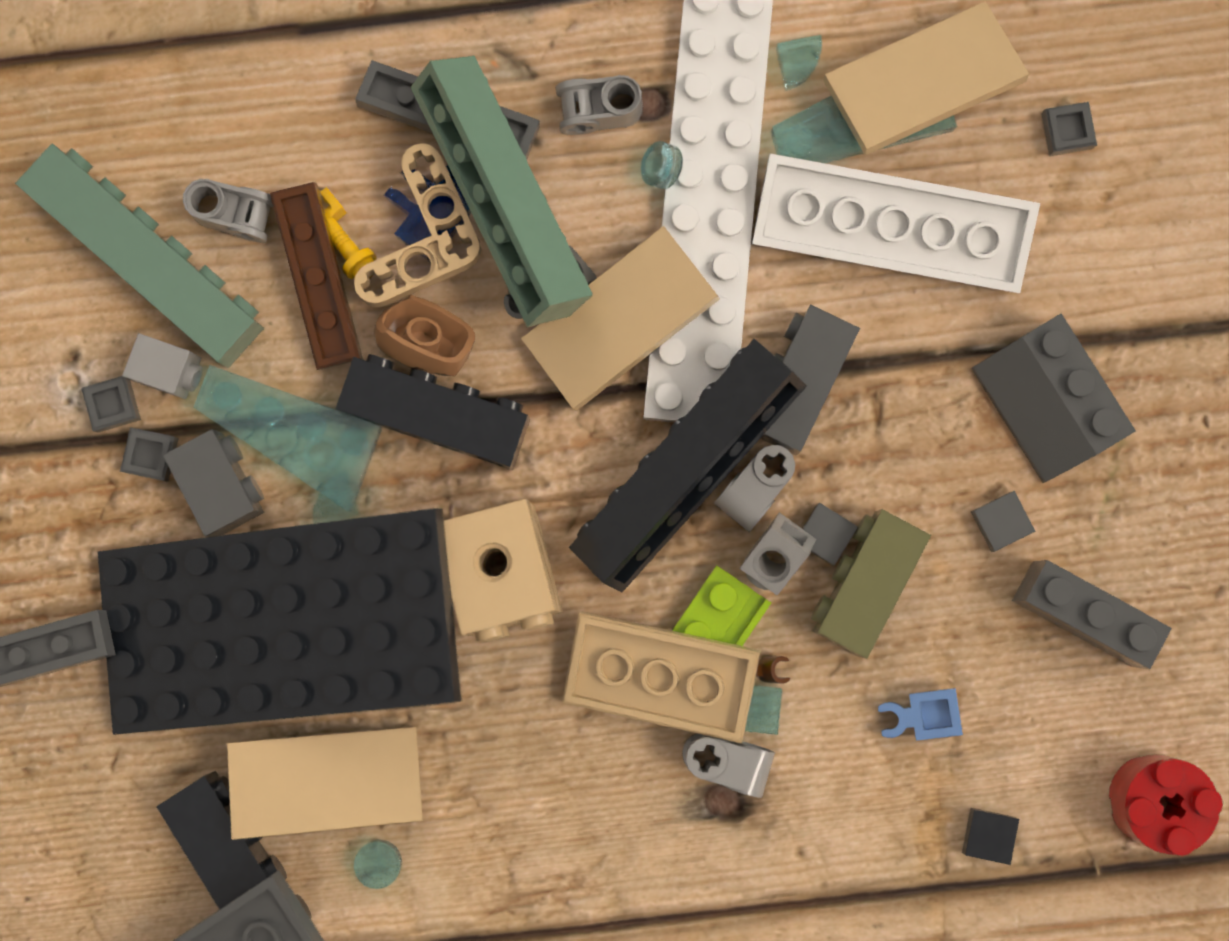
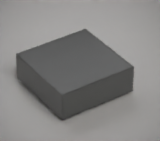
(1069, 129)
(111, 404)
(145, 454)
(1003, 521)
(830, 531)

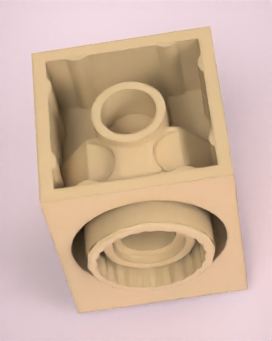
(521, 593)

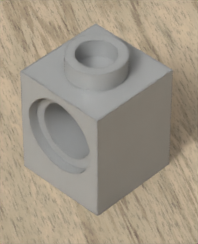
(163, 366)
(786, 539)

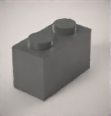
(215, 483)

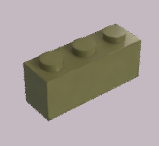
(869, 582)

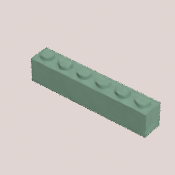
(500, 190)
(140, 255)

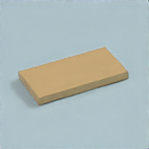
(925, 78)
(626, 319)
(661, 676)
(324, 782)

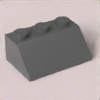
(1053, 399)

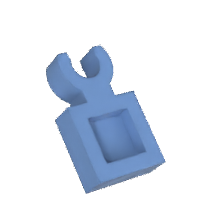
(931, 714)

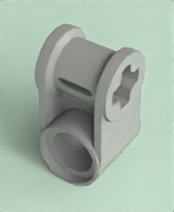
(595, 106)
(238, 212)
(752, 492)
(736, 765)

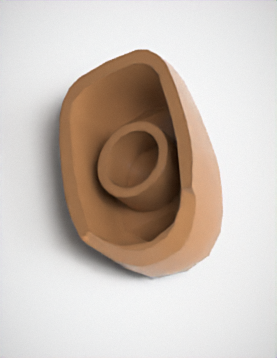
(424, 336)

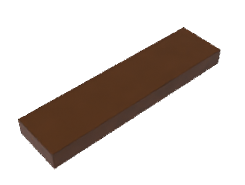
(316, 275)

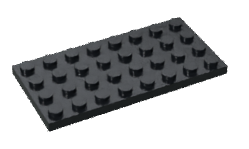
(281, 623)

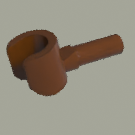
(766, 669)

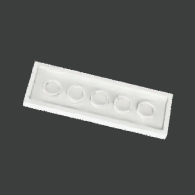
(895, 223)

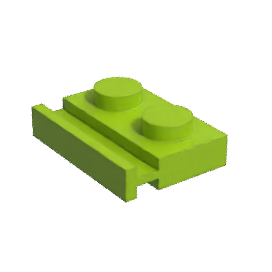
(723, 610)

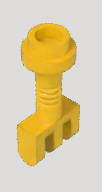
(347, 248)

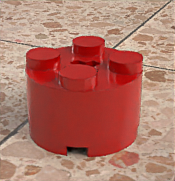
(1190, 809)

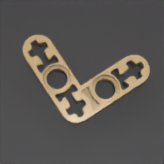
(433, 247)

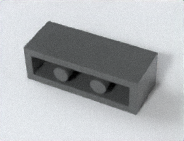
(816, 357)
(1092, 614)

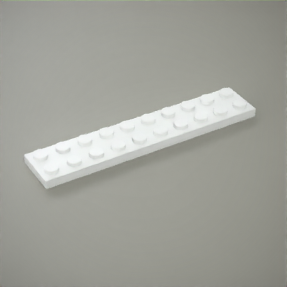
(714, 197)

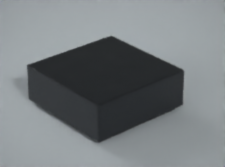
(990, 836)

